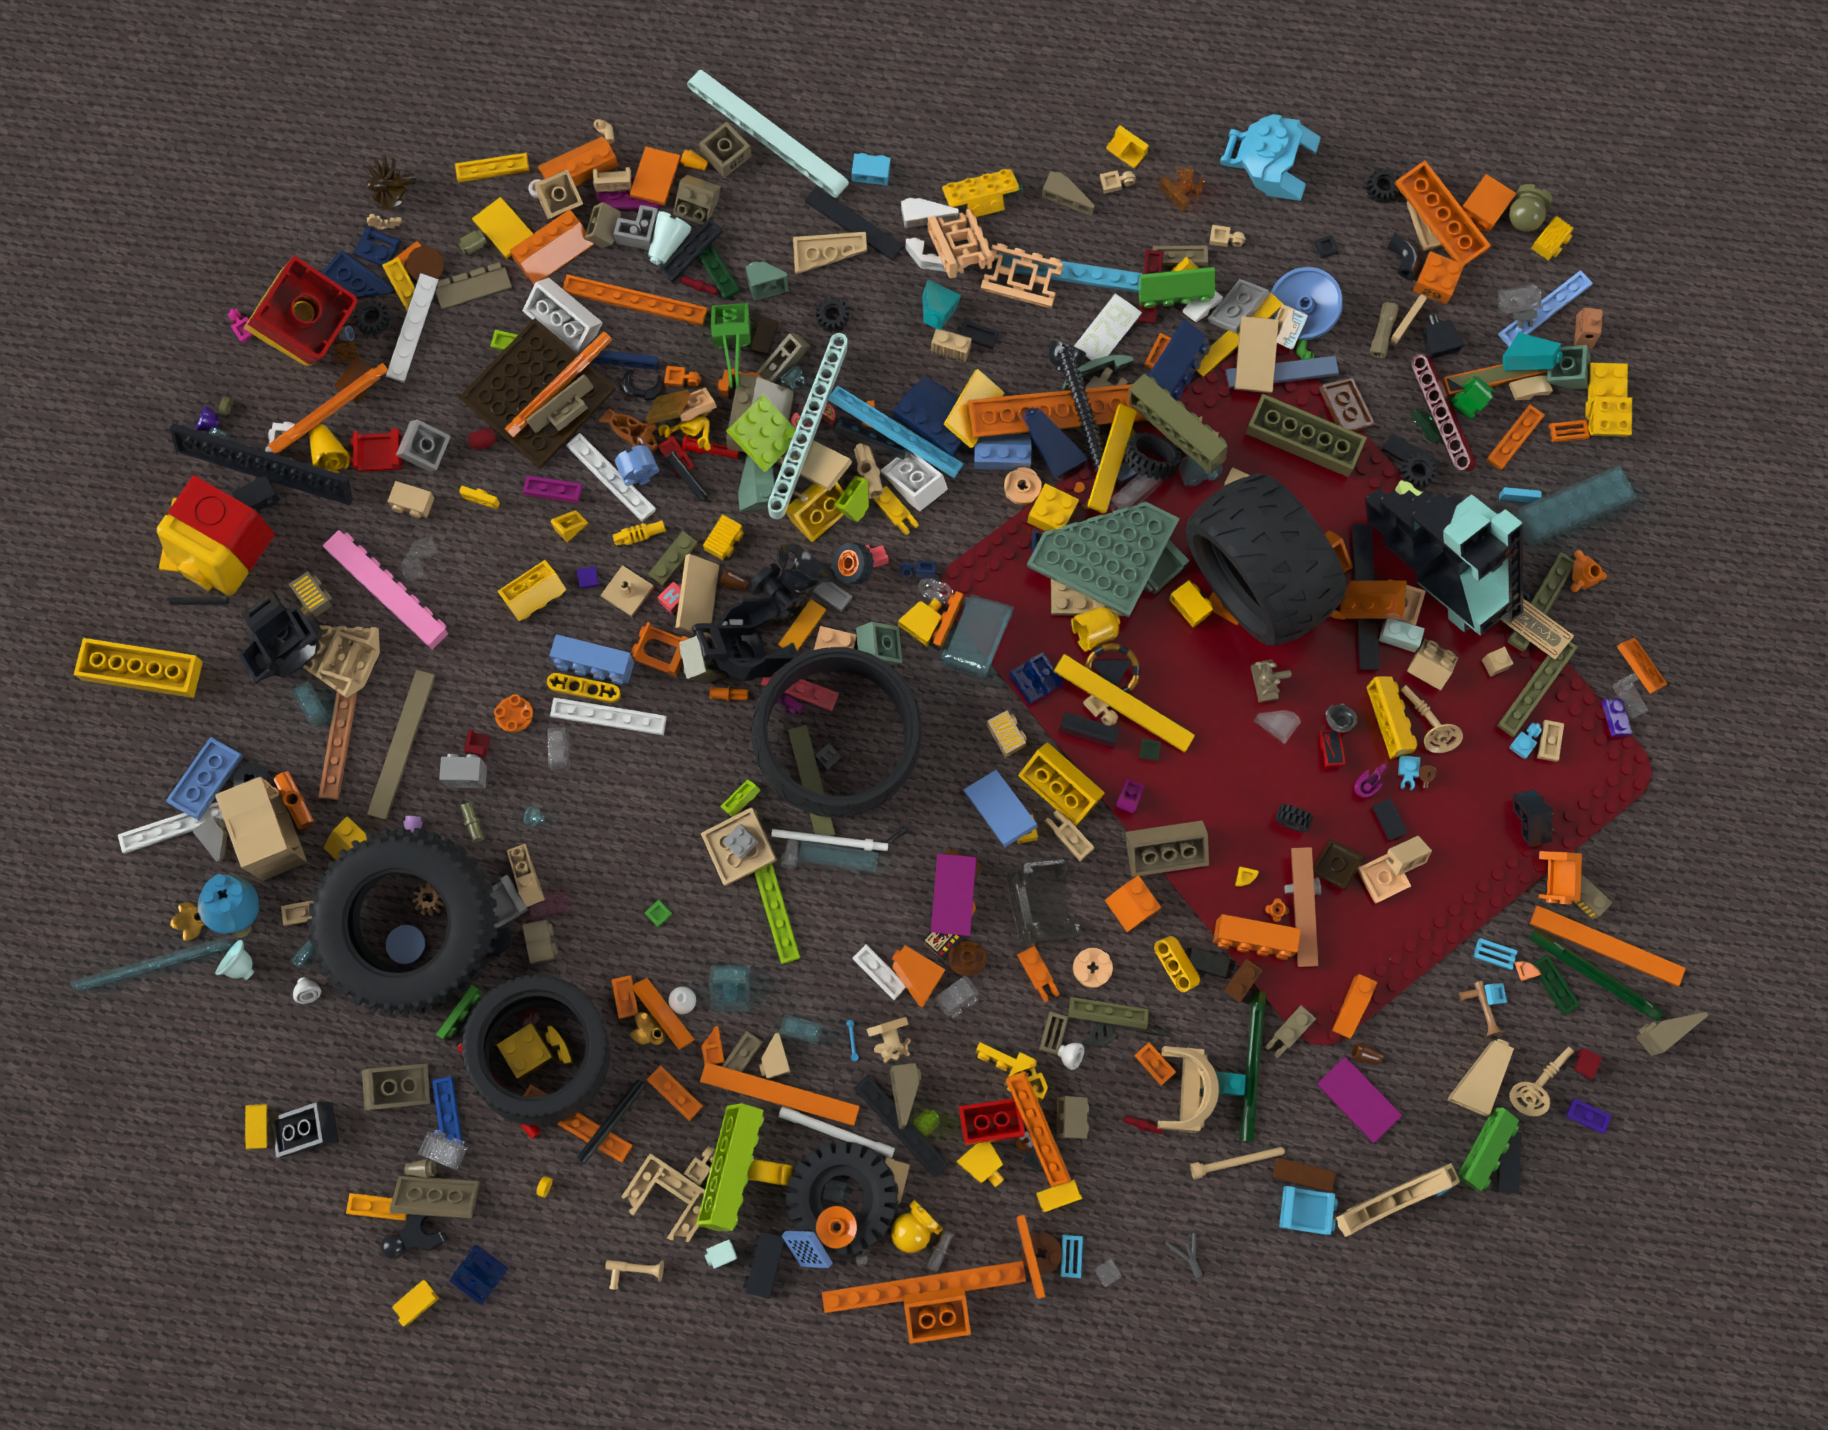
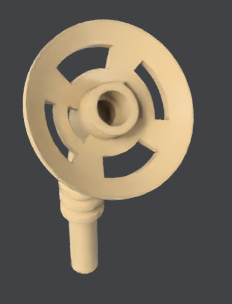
(1440, 730)
(1532, 1092)

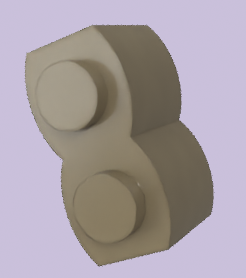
(539, 942)

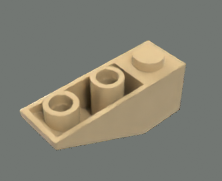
(525, 875)

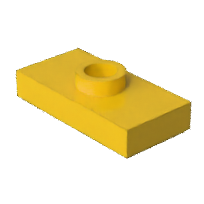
(479, 496)

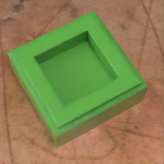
(658, 913)

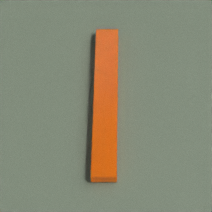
(635, 300)
(1607, 946)
(779, 1093)

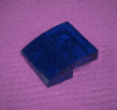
(1036, 678)
(478, 1274)

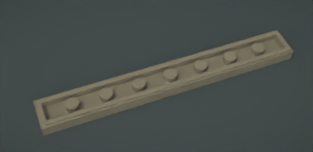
(401, 745)

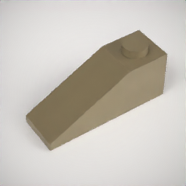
(1064, 192)
(784, 357)
(905, 1085)

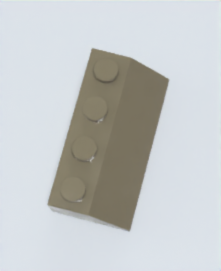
(1167, 848)

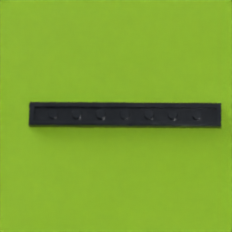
(1364, 571)

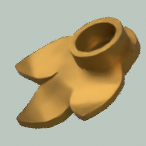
(187, 921)
(646, 1027)

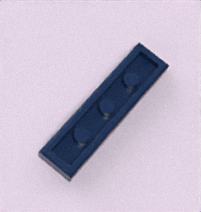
(627, 360)

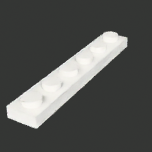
(412, 328)

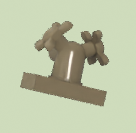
(1266, 680)

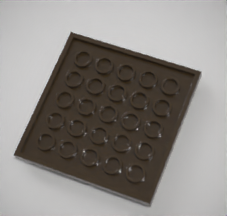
(519, 378)

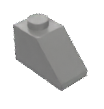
(213, 837)

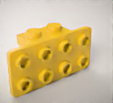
(982, 193)

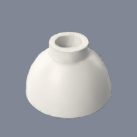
(306, 991)
(682, 1000)
(1071, 1055)

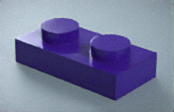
(1616, 717)
(1588, 1116)

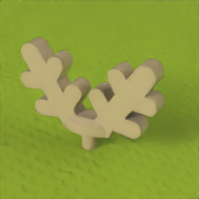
(375, 221)

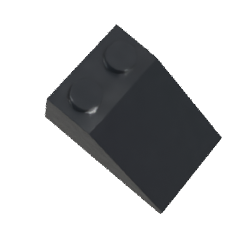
(304, 1129)

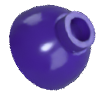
(207, 420)

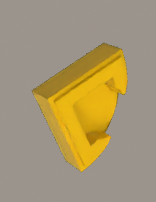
(1245, 876)

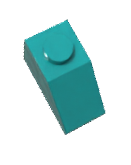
(1230, 1084)

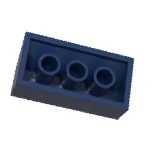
(1180, 359)

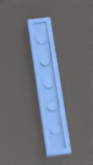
(1549, 306)

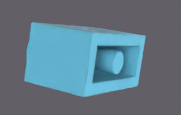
(871, 169)

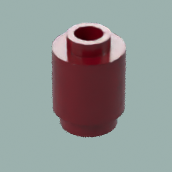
(482, 439)

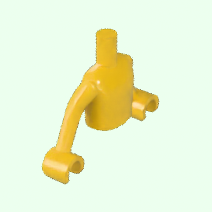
(691, 428)

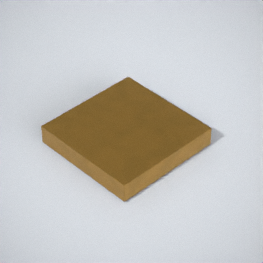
(668, 406)

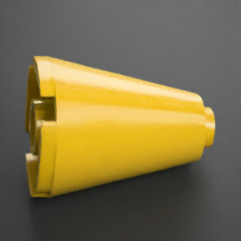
(327, 450)

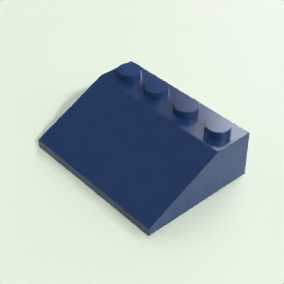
(925, 411)

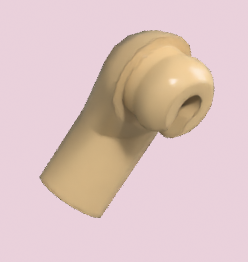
(606, 129)

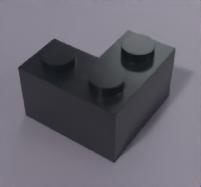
(1534, 817)

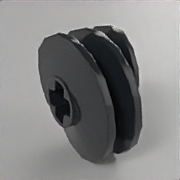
(250, 770)

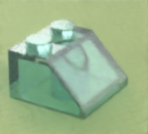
(729, 988)

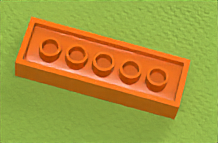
(1442, 214)

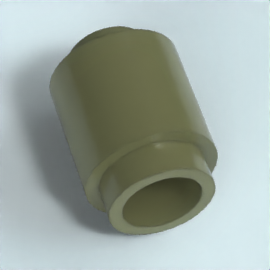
(472, 242)

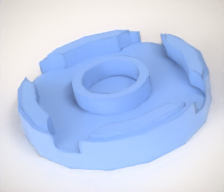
(405, 944)

